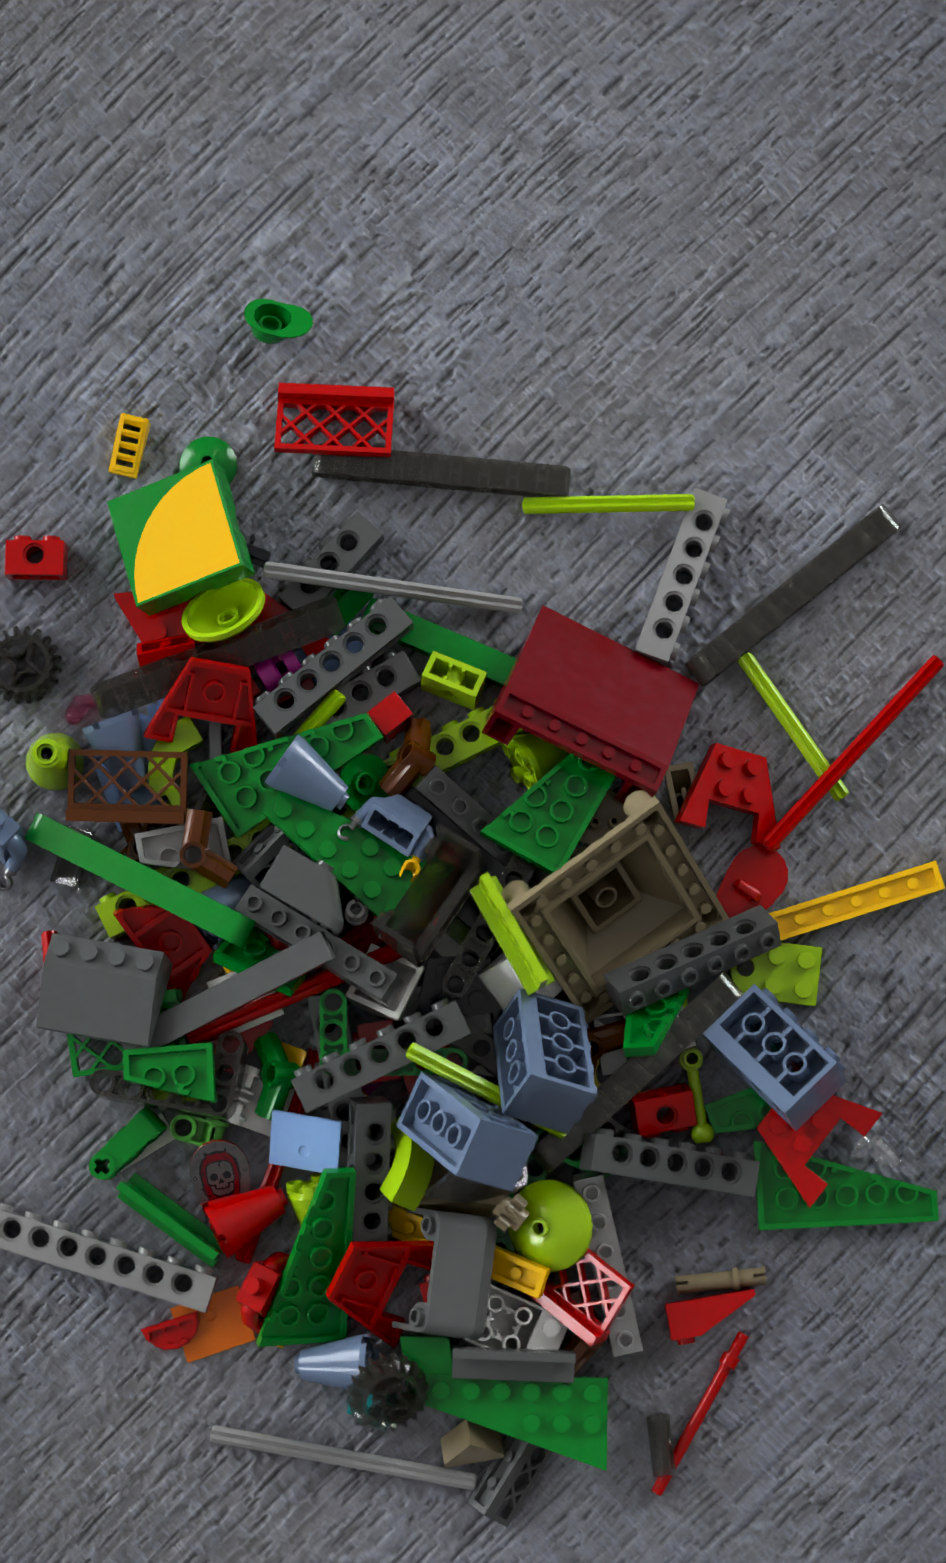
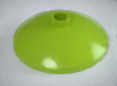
(223, 611)
(565, 1225)

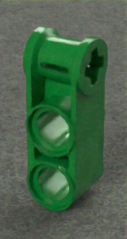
(128, 1143)

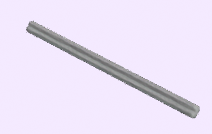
(392, 587)
(343, 1457)

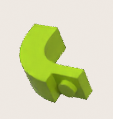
(185, 740)
(409, 1172)

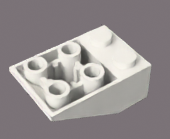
(519, 1324)

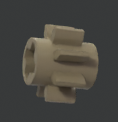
(510, 1212)

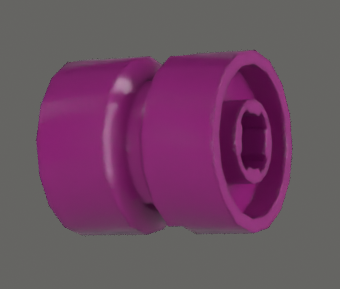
(269, 673)

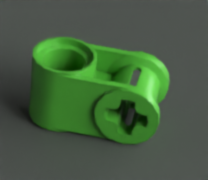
(201, 1129)

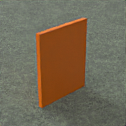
(218, 1328)

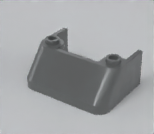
(306, 889)
(457, 1275)

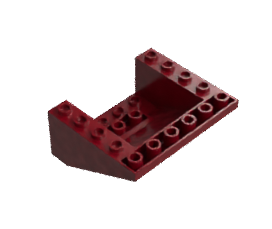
(594, 702)

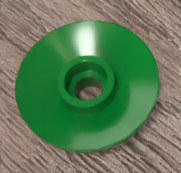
(210, 448)
(371, 771)

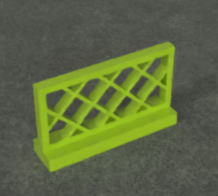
(510, 936)

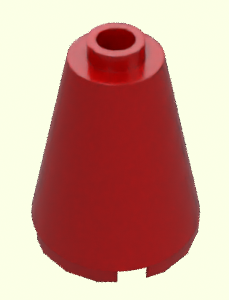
(243, 1216)

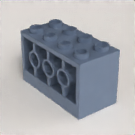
(776, 1056)
(544, 1061)
(466, 1132)

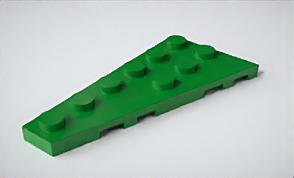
(546, 1414)

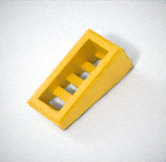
(144, 424)

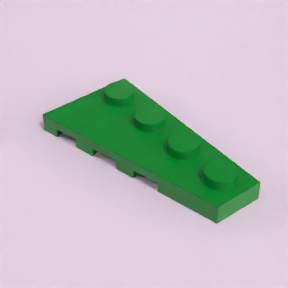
(737, 1112)

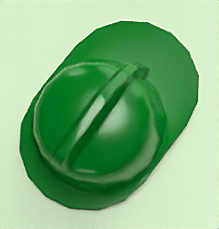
(276, 321)

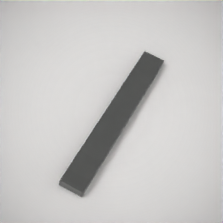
(241, 989)

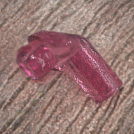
(78, 708)

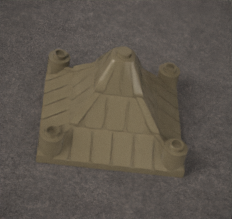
(615, 903)

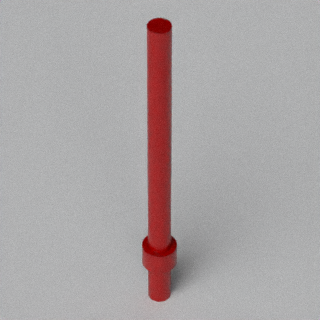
(729, 1361)

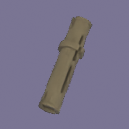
(721, 1280)

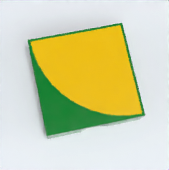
(180, 537)

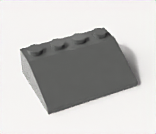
(102, 990)

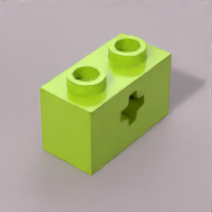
(453, 680)

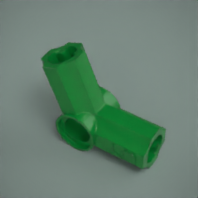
(275, 1075)

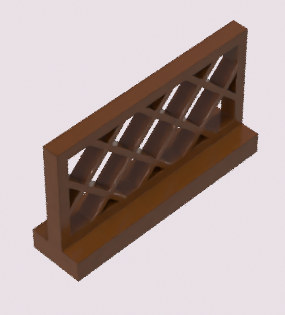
(127, 812)

